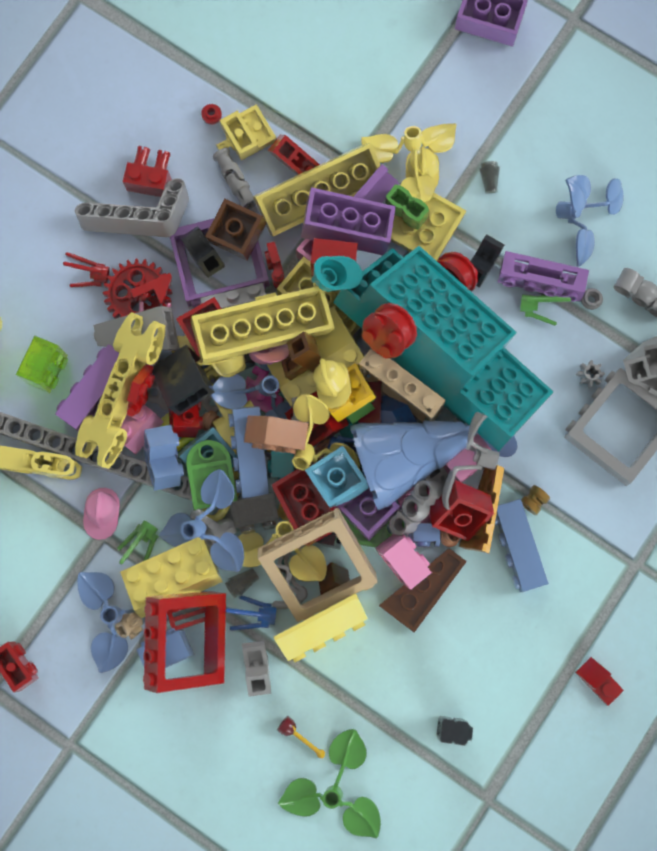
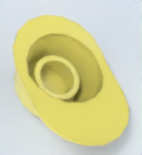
(427, 164)
(228, 367)
(332, 383)

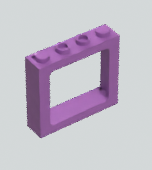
(191, 297)

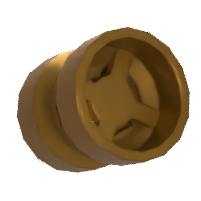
(535, 499)

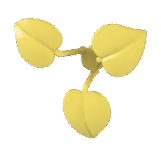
(437, 138)
(312, 410)
(305, 566)

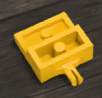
(360, 394)

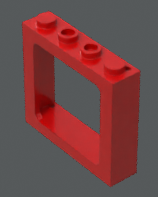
(155, 640)

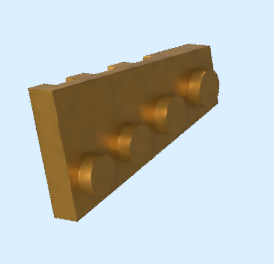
(490, 484)

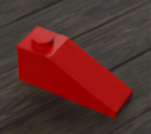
(292, 155)

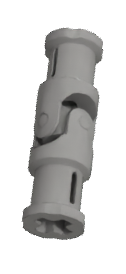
(234, 178)

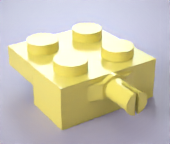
(246, 132)

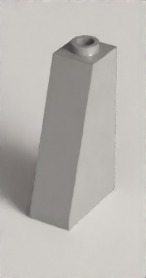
(106, 331)

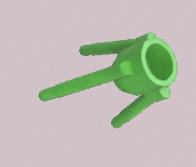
(530, 303)
(143, 532)

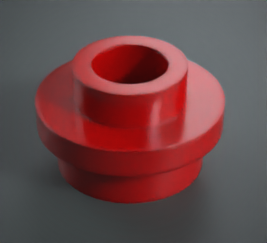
(213, 119)

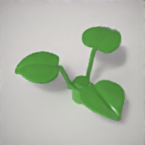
(302, 800)

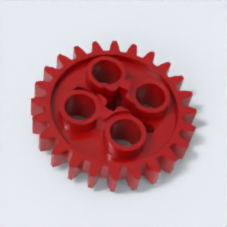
(124, 305)

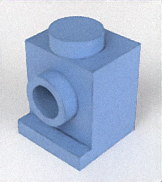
(425, 535)

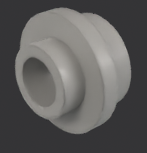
(596, 295)

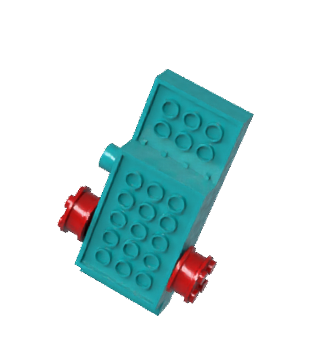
(446, 338)

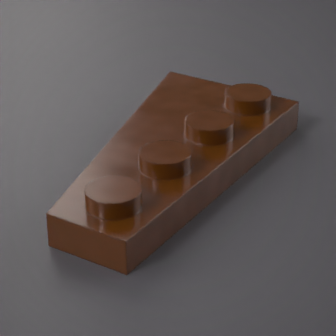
(413, 605)

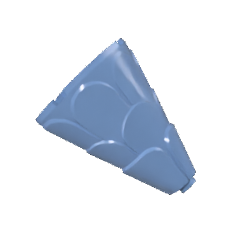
(404, 453)

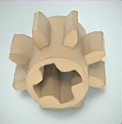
(129, 625)

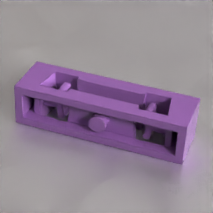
(543, 276)

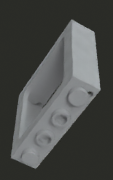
(595, 451)

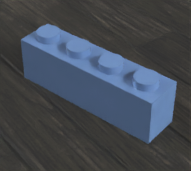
(249, 461)
(520, 546)

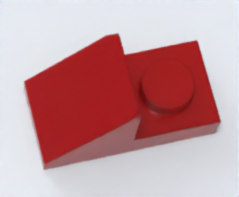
(157, 286)
(599, 681)

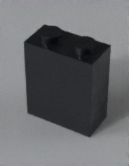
(182, 380)

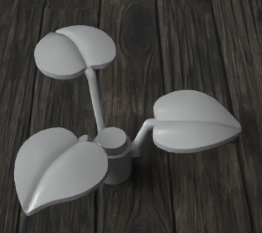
(482, 457)

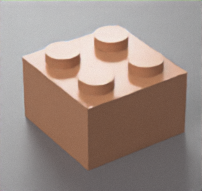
(275, 434)

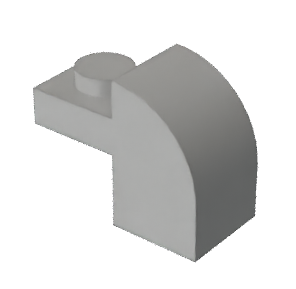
(256, 668)

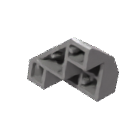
(642, 365)

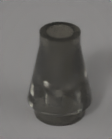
(490, 175)
(240, 583)

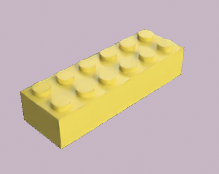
(286, 202)
(261, 324)

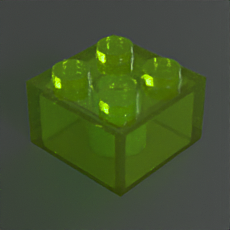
(42, 364)

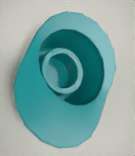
(336, 273)

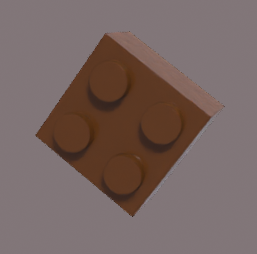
(236, 229)

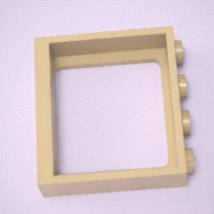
(402, 386)
(327, 523)

